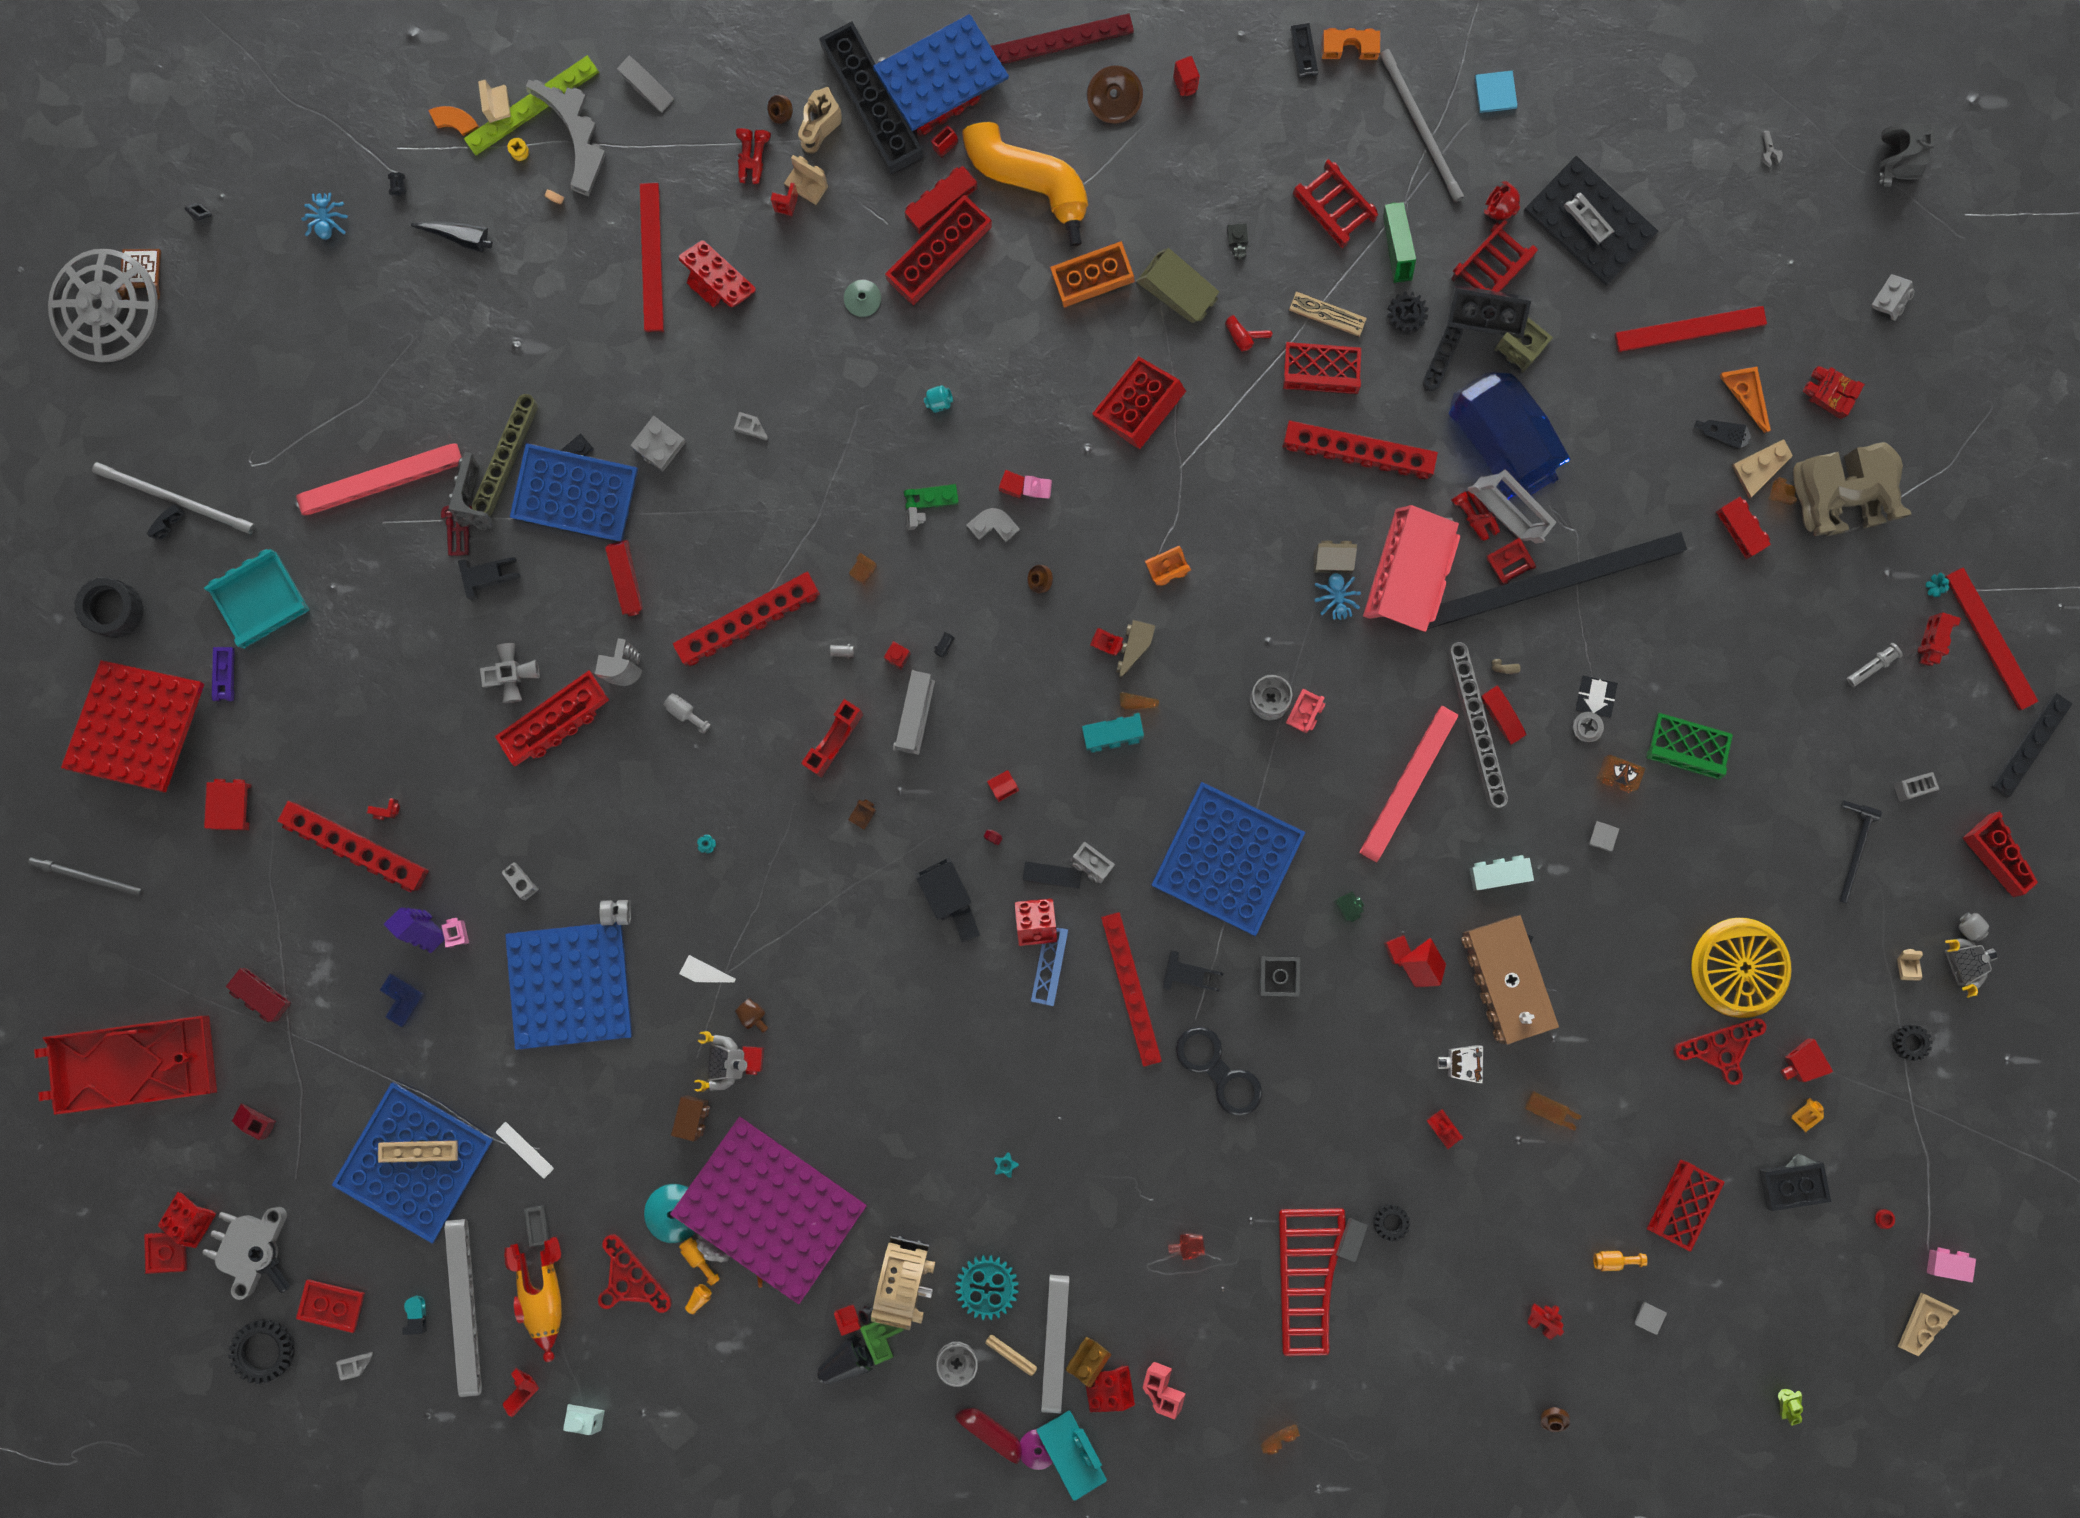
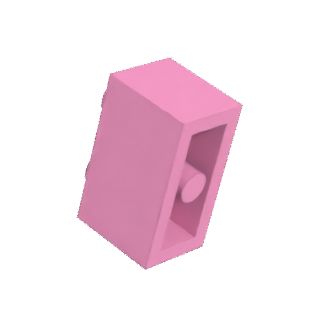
(1952, 1266)

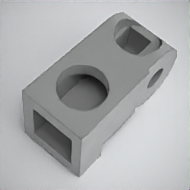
(519, 881)

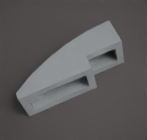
(645, 84)

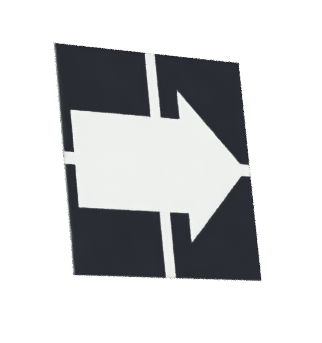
(1596, 696)

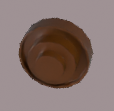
(780, 108)
(1040, 578)
(1555, 1419)

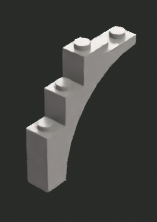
(581, 129)

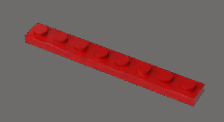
(1131, 989)

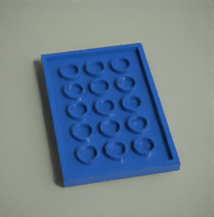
(940, 72)
(573, 492)

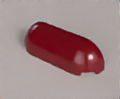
(990, 1433)

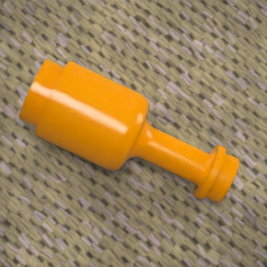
(696, 1259)
(1615, 1260)

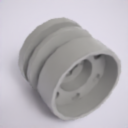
(1269, 687)
(963, 1373)

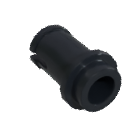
(944, 644)

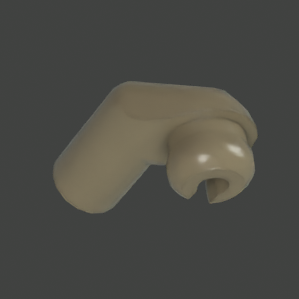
(1505, 669)

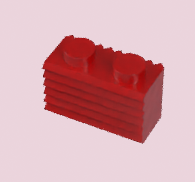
(1186, 76)

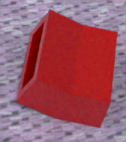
(944, 141)
(1003, 786)

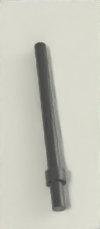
(50, 866)

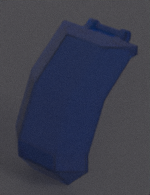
(1509, 431)

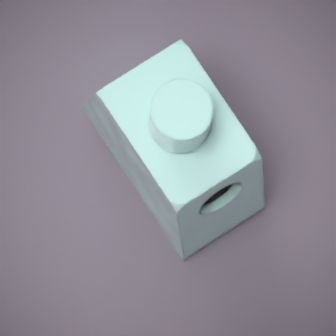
(582, 1419)

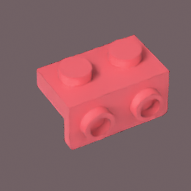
(1304, 711)

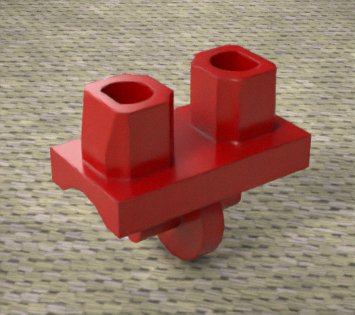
(1444, 1129)
(1548, 1317)

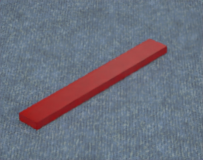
(651, 257)
(1690, 328)
(1991, 639)

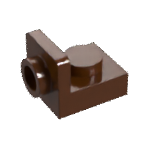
(862, 813)

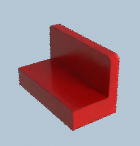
(785, 204)

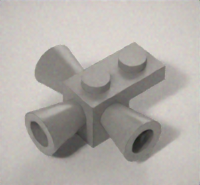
(508, 673)

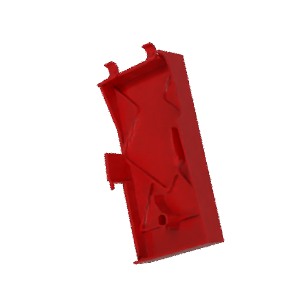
(129, 1064)

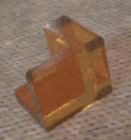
(1783, 492)
(863, 568)

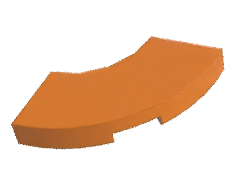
(453, 117)

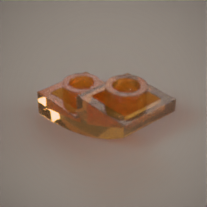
(1273, 1443)

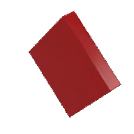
(163, 1254)

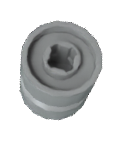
(608, 912)

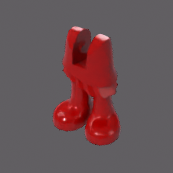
(744, 161)
(1477, 521)

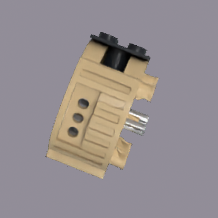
(901, 1283)

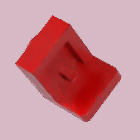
(1107, 642)
(381, 813)

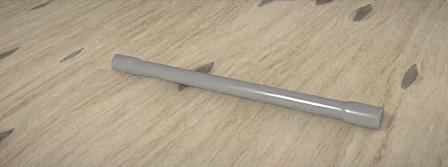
(1391, 66)
(110, 473)

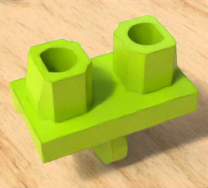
(1790, 1406)

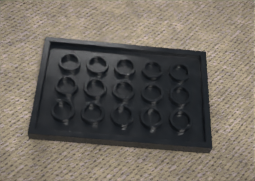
(1629, 226)

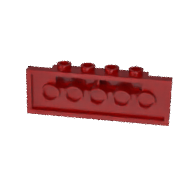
(553, 720)

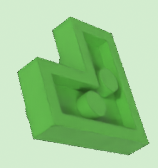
(876, 1340)

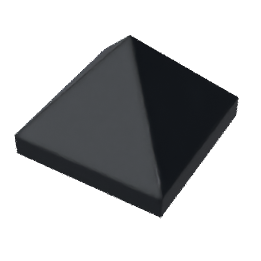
(197, 211)

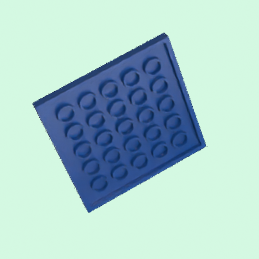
(1228, 859)
(568, 985)
(412, 1193)

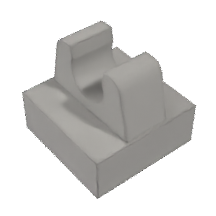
(914, 518)

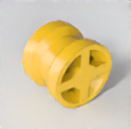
(521, 152)

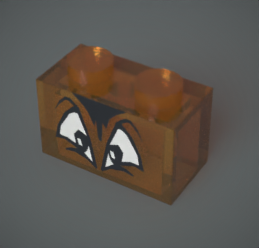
(1621, 773)

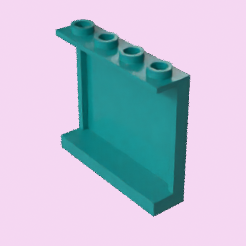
(257, 597)

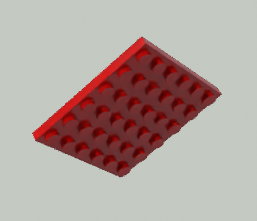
(133, 726)

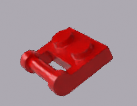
(1508, 555)

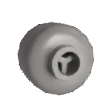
(1973, 926)

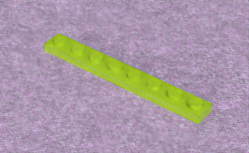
(529, 106)

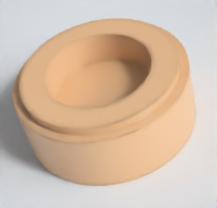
(554, 197)

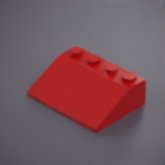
(1139, 402)

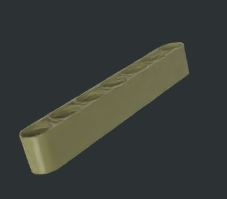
(502, 447)

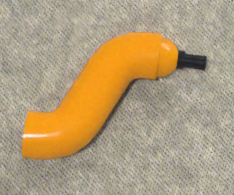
(1029, 171)

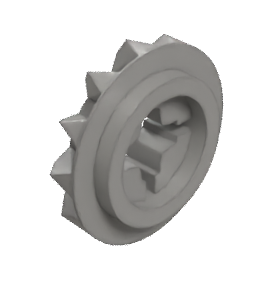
(1596, 724)

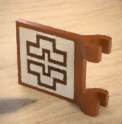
(150, 261)

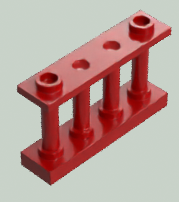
(1329, 221)
(1512, 267)

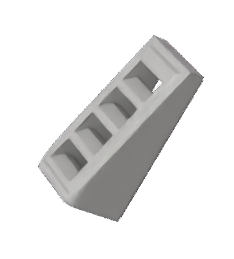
(1904, 789)

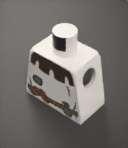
(1464, 1063)

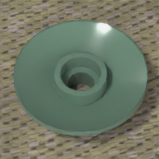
(866, 306)

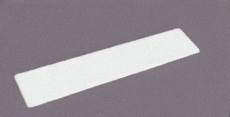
(524, 1150)

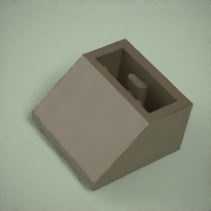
(1335, 557)

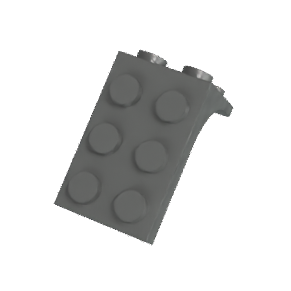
(462, 493)

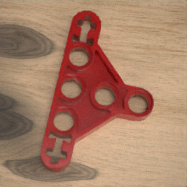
(1732, 1045)
(623, 1272)

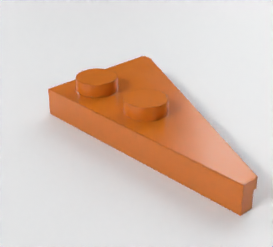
(1747, 389)

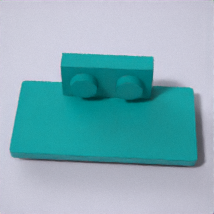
(1072, 1455)

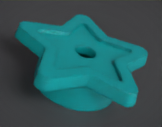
(1010, 1165)

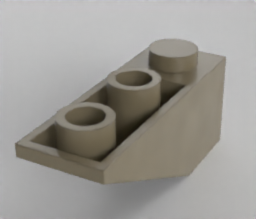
(1139, 641)

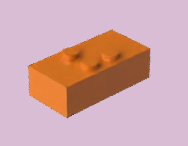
(1092, 274)

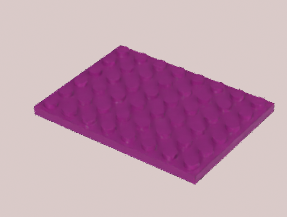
(768, 1210)

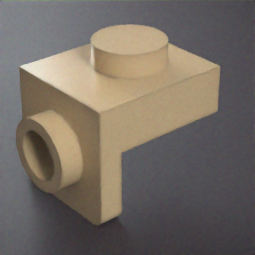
(1909, 965)

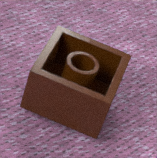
(690, 1118)

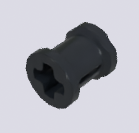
(396, 190)

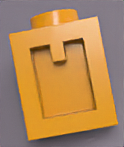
(1809, 1115)

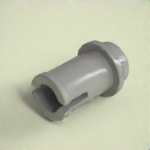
(842, 651)

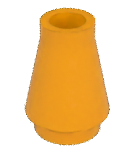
(698, 1298)

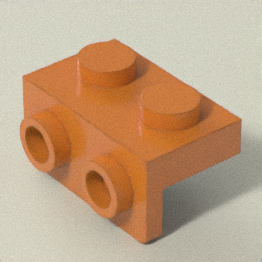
(1167, 566)

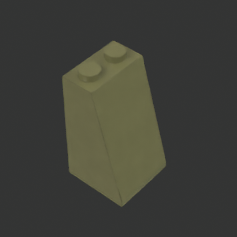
(1178, 285)

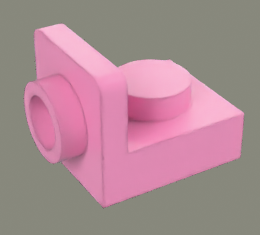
(1037, 487)

